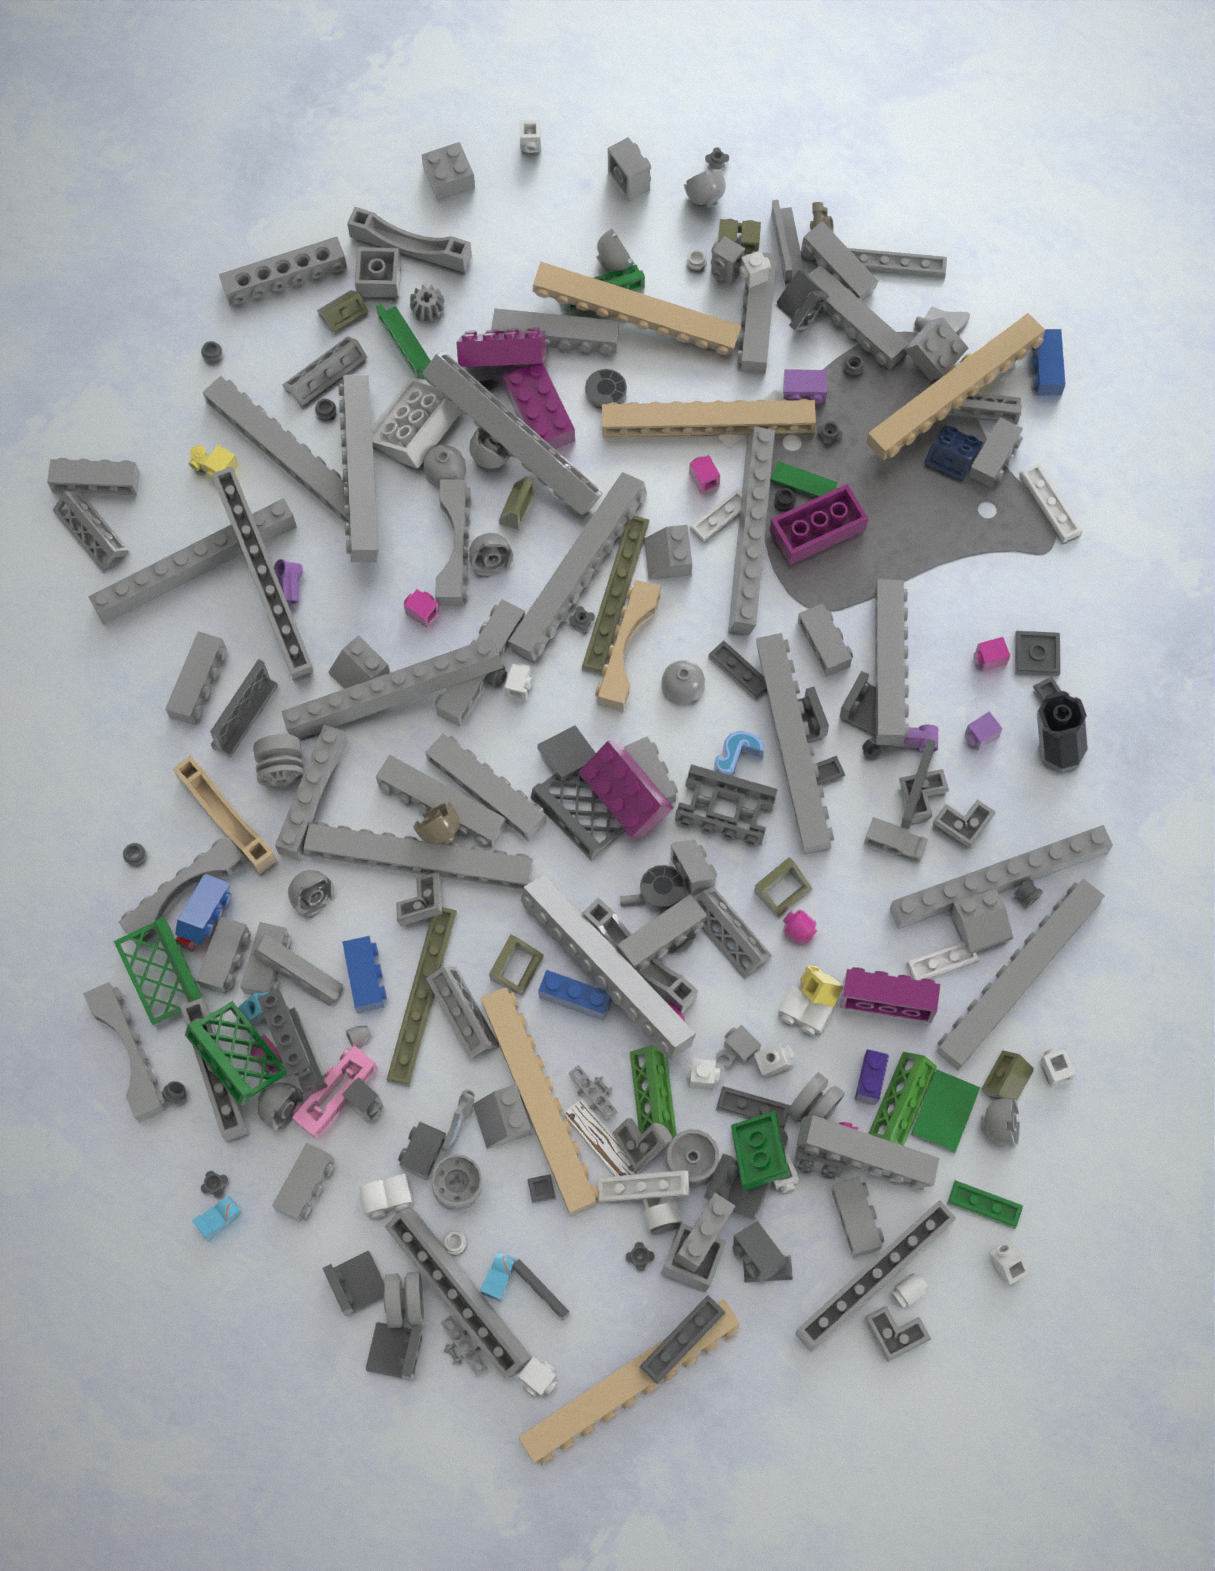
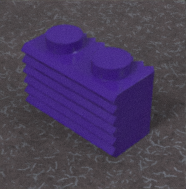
(871, 1077)

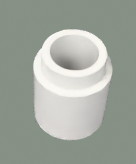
(910, 1290)

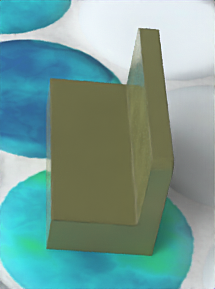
(343, 310)
(1008, 1076)

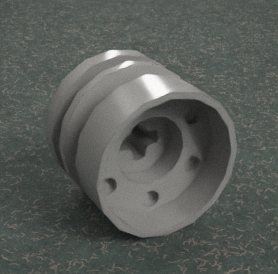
(278, 760)
(459, 1168)

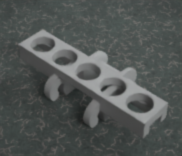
(591, 1084)
(456, 1341)

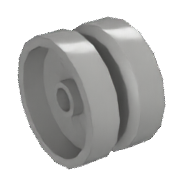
(813, 1100)
(704, 1151)
(401, 1300)

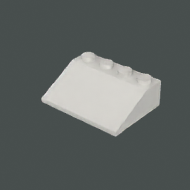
(414, 422)

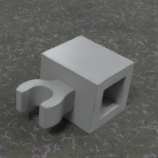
(739, 1046)

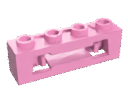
(333, 1077)

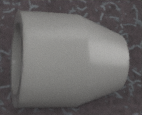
(358, 1035)

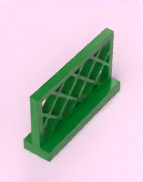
(176, 959)
(217, 1058)

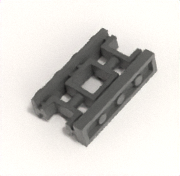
(730, 788)
(292, 1042)

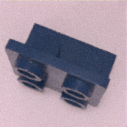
(953, 452)

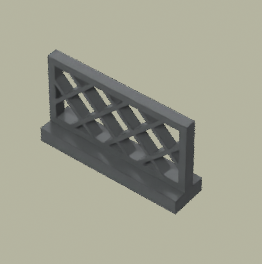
(243, 710)
(567, 823)

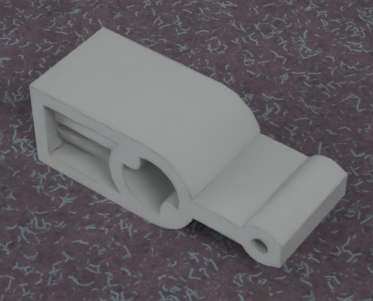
(895, 839)

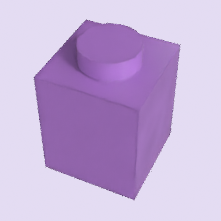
(983, 731)

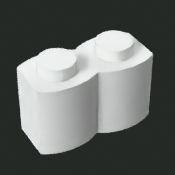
(802, 1011)
(386, 1195)

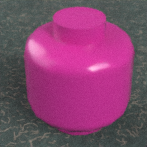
(799, 926)

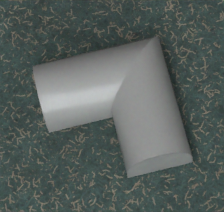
(934, 784)
(964, 828)
(425, 905)
(641, 1147)
(896, 1340)

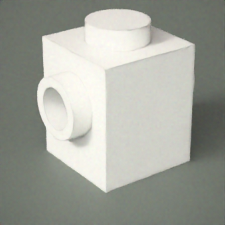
(530, 136)
(755, 268)
(774, 1059)
(702, 1074)
(1009, 1262)
(538, 1377)

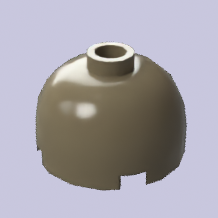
(439, 825)

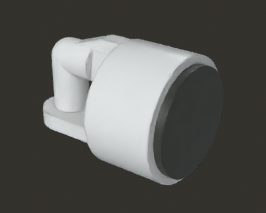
(663, 1216)

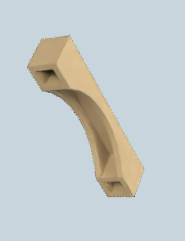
(641, 606)
(224, 815)

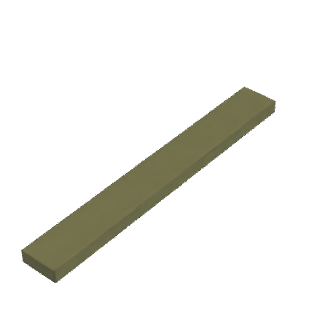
(615, 594)
(420, 999)

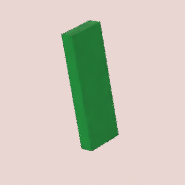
(801, 480)
(985, 1204)

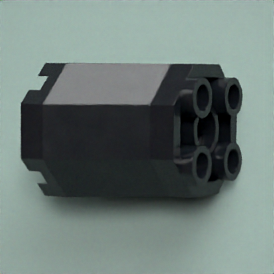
(1062, 731)

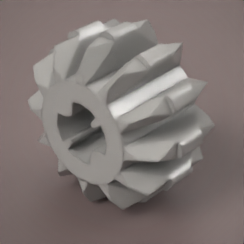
(427, 302)

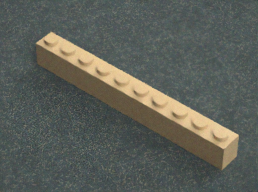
(636, 308)
(955, 387)
(707, 418)
(538, 1101)
(612, 1393)

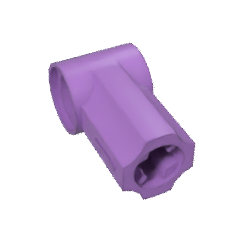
(289, 575)
(919, 736)

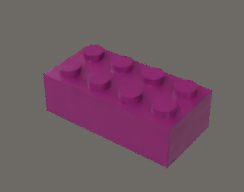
(502, 348)
(539, 404)
(818, 524)
(625, 789)
(890, 995)

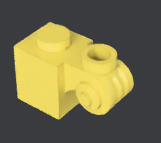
(212, 463)
(820, 986)

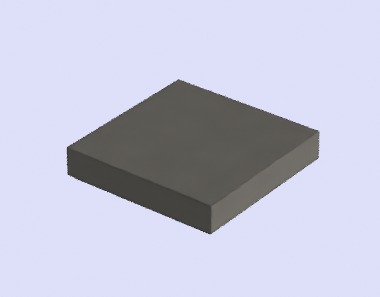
(1037, 653)
(566, 752)

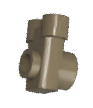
(820, 214)

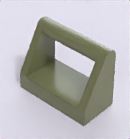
(517, 503)
(777, 876)
(505, 957)

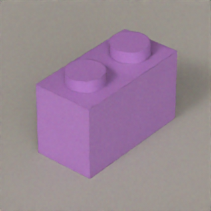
(805, 385)

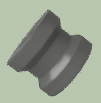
(1028, 893)

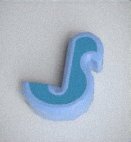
(732, 749)

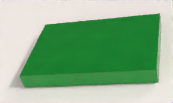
(945, 1111)
(759, 1150)

